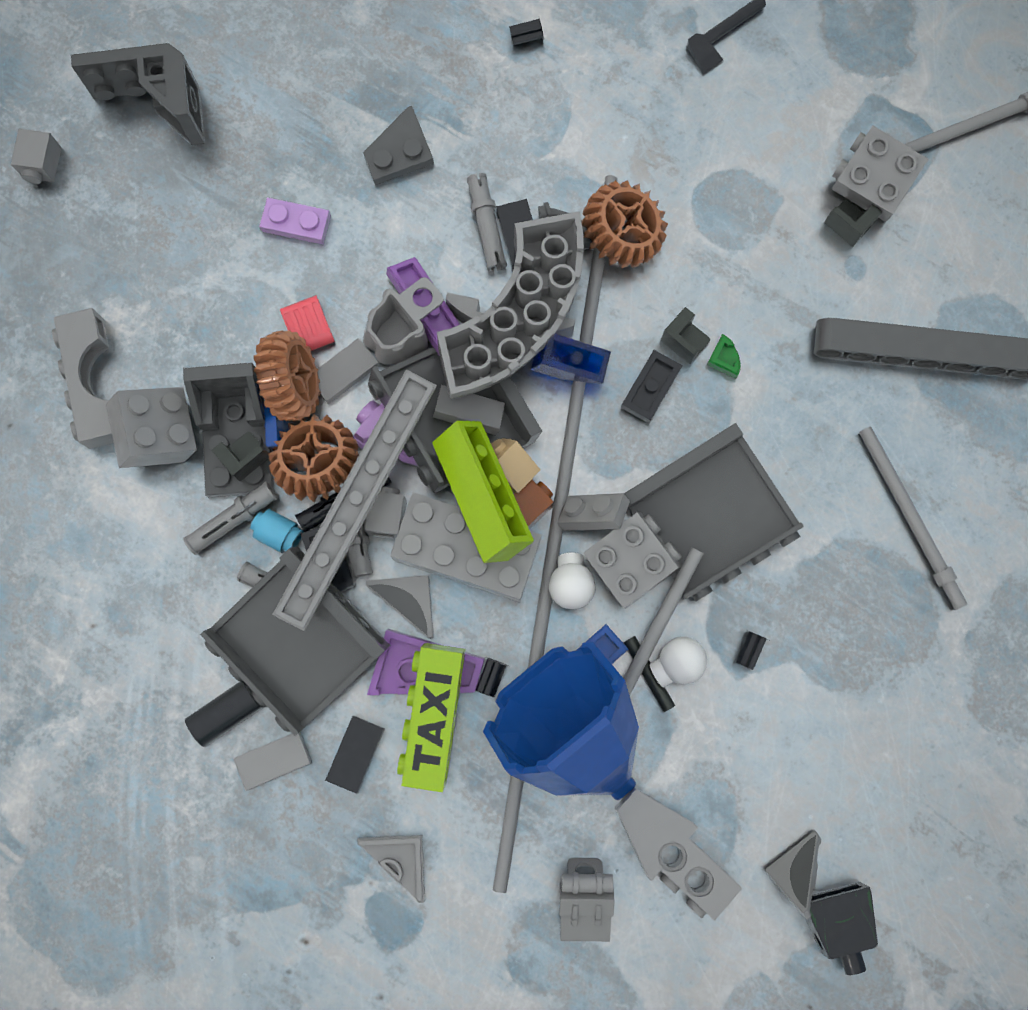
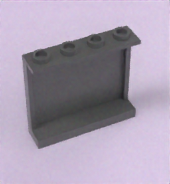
(516, 420)
(718, 505)
(288, 667)

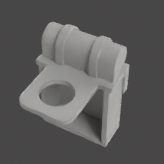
(586, 902)

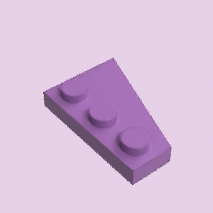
(394, 667)

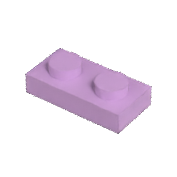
(295, 220)

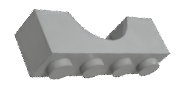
(81, 341)

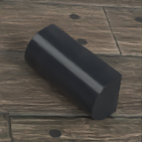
(222, 714)

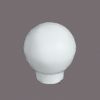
(571, 582)
(680, 662)

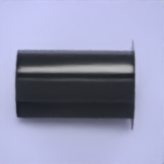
(526, 32)
(751, 650)
(491, 677)

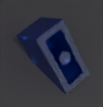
(572, 360)

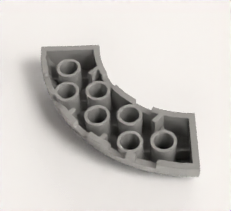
(523, 313)

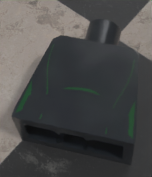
(844, 924)

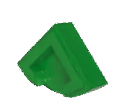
(725, 357)

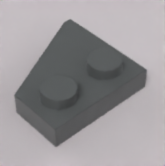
(398, 149)

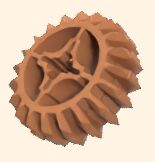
(606, 216)
(287, 375)
(304, 445)

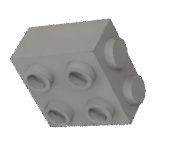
(878, 172)
(633, 558)

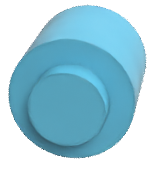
(276, 531)

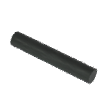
(658, 691)

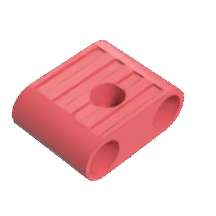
(309, 322)

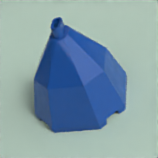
(568, 725)

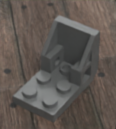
(151, 70)
(225, 408)

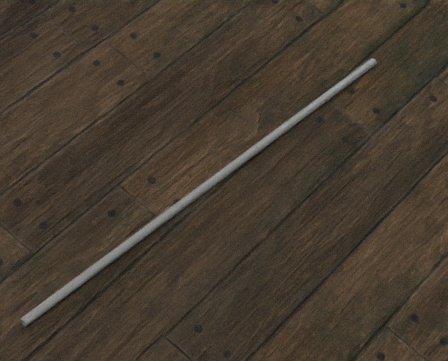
(552, 553)

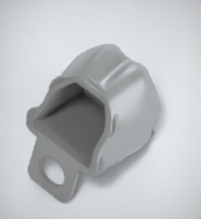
(395, 324)

